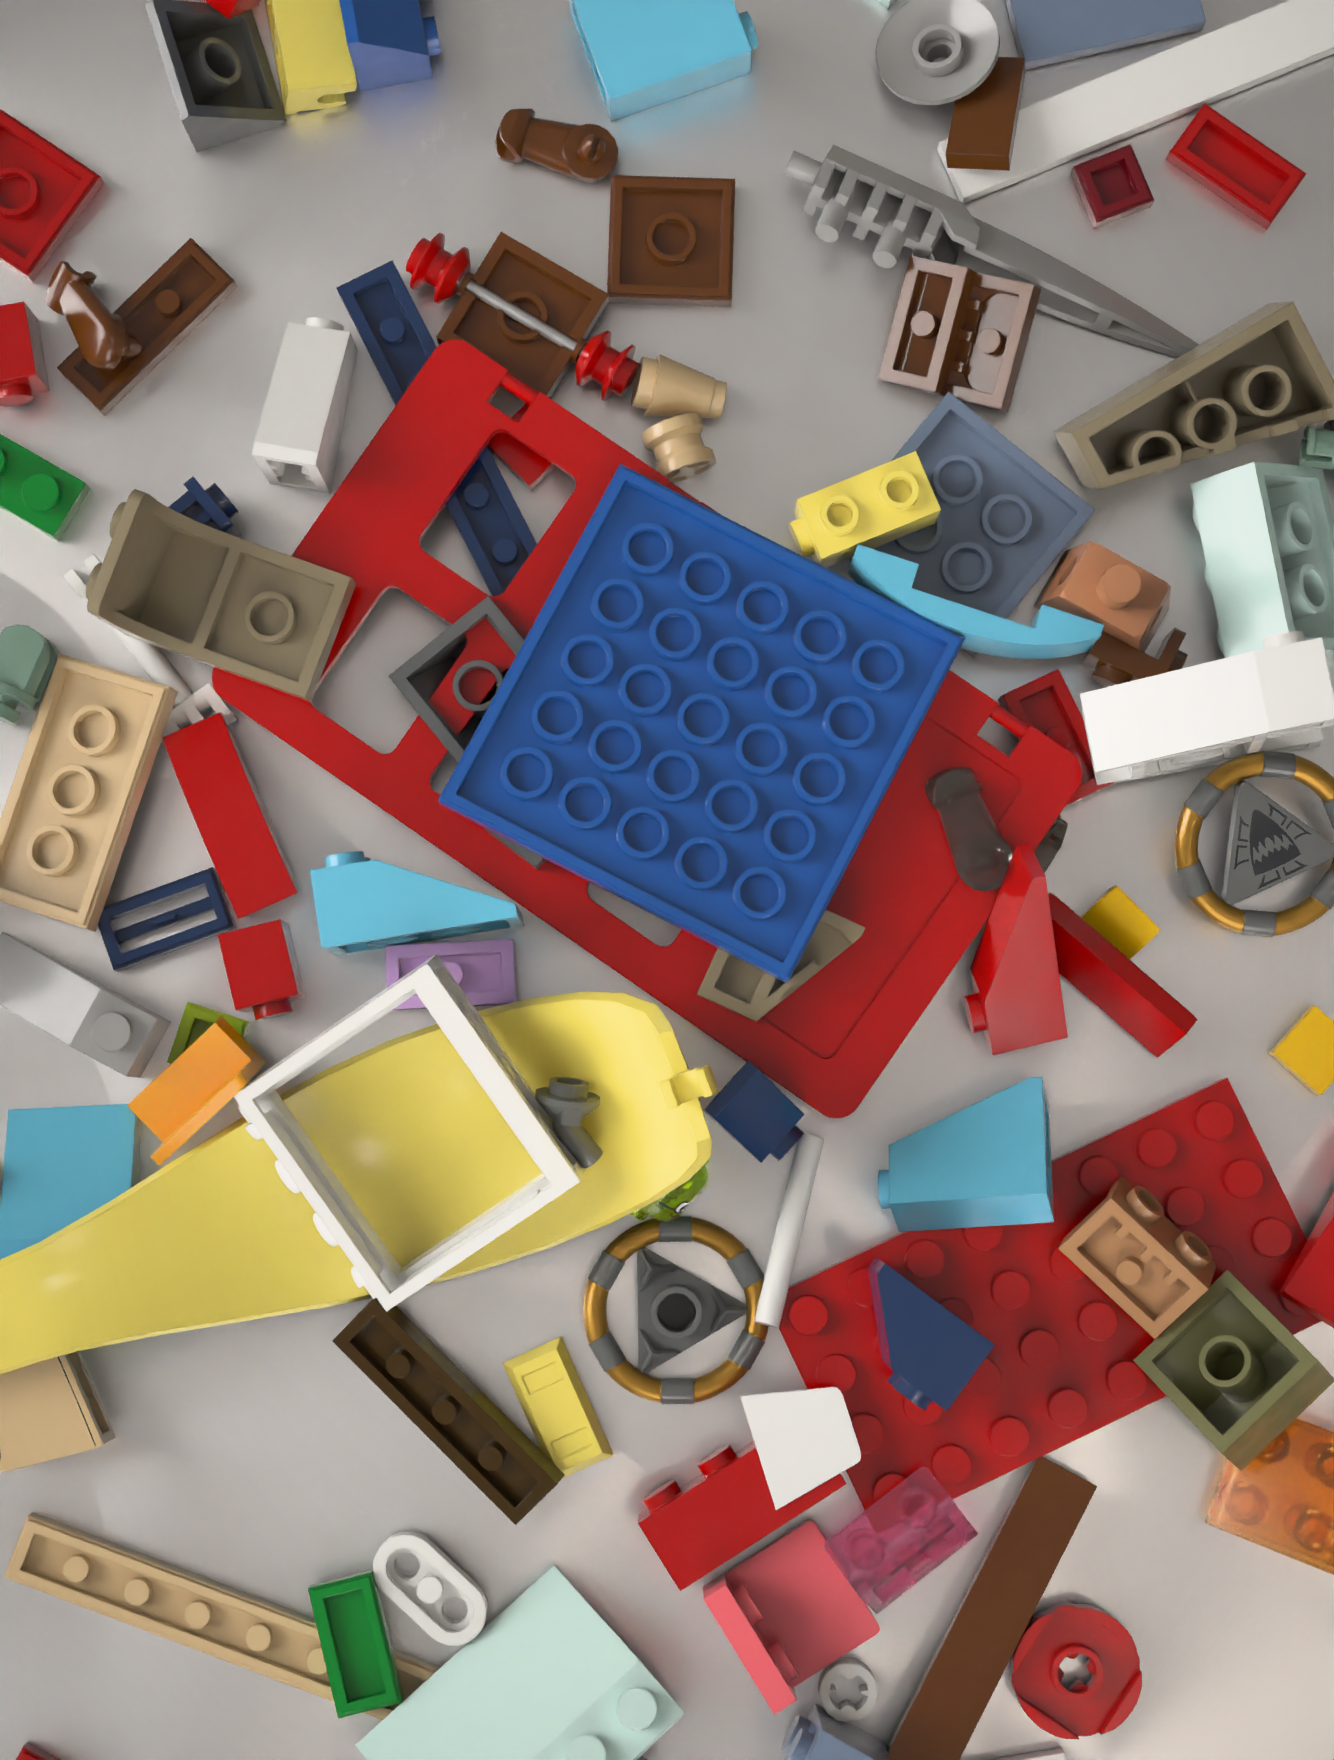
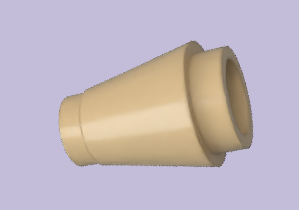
(675, 389)

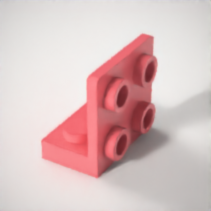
(789, 1612)

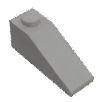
(78, 1009)

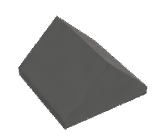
(215, 72)
(426, 669)

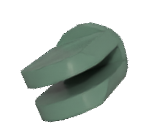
(25, 669)

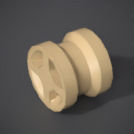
(679, 447)

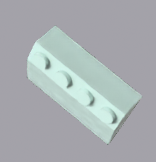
(532, 1687)

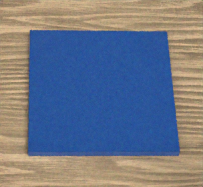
(702, 722)

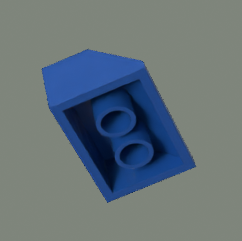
(389, 41)

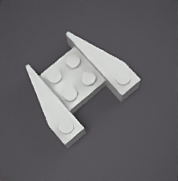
(1212, 711)

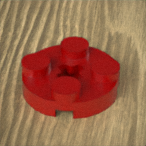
(1081, 1708)

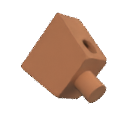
(1108, 591)

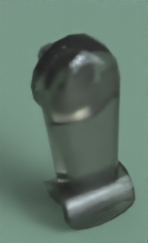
(971, 832)

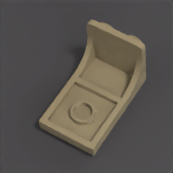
(217, 597)

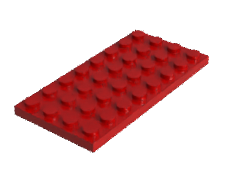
(1058, 1338)

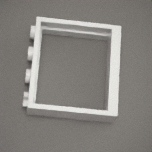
(336, 1213)

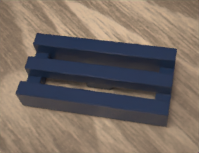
(216, 901)

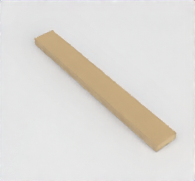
(184, 1607)

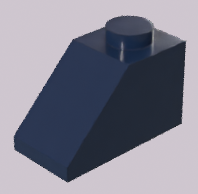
(756, 1114)

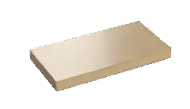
(79, 789)

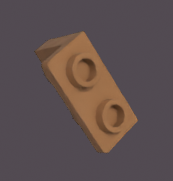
(1140, 1257)

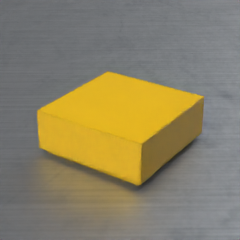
(1309, 1050)

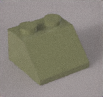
(1234, 1370)

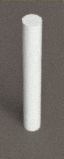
(789, 1230)

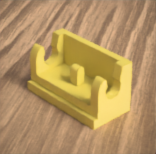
(310, 54)

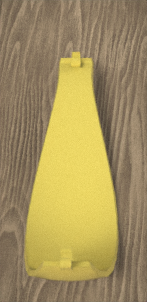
(413, 1148)

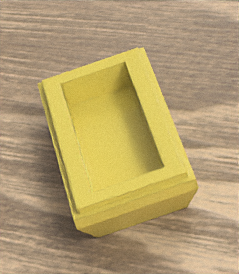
(558, 1407)

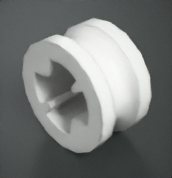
(846, 1710)

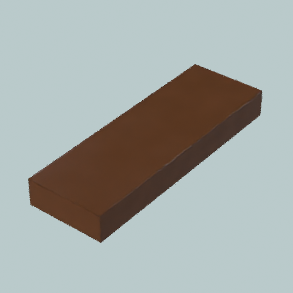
(161, 317)

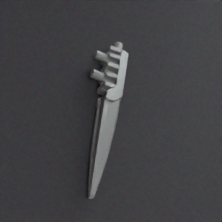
(947, 232)

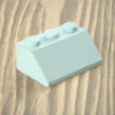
(1267, 553)

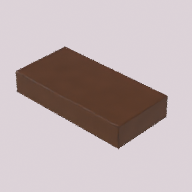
(987, 120)

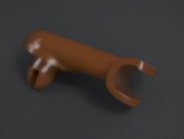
(571, 149)
(95, 328)

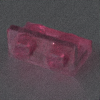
(899, 1539)

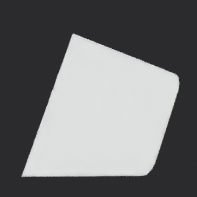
(801, 1439)

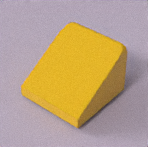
(1121, 922)

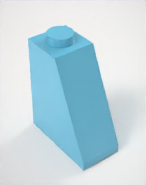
(661, 48)
(975, 1166)

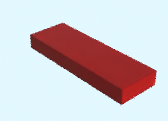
(1116, 982)

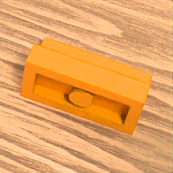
(196, 1086)

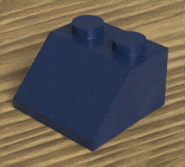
(922, 1340)

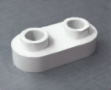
(426, 1591)

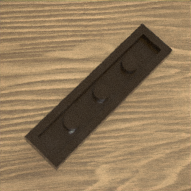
(449, 1409)

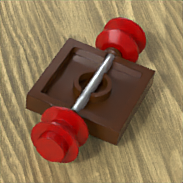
(524, 314)

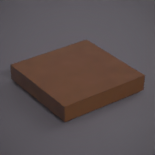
(671, 240)

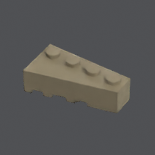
(1223, 394)

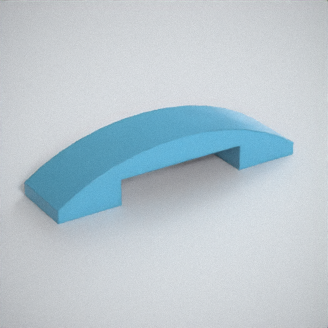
(1050, 631)

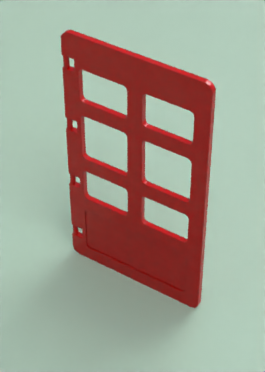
(901, 882)

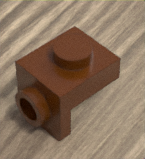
(1119, 663)

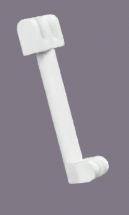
(188, 705)

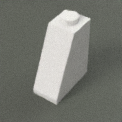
(306, 406)

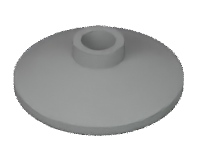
(932, 29)

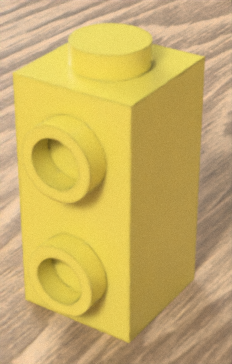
(864, 511)

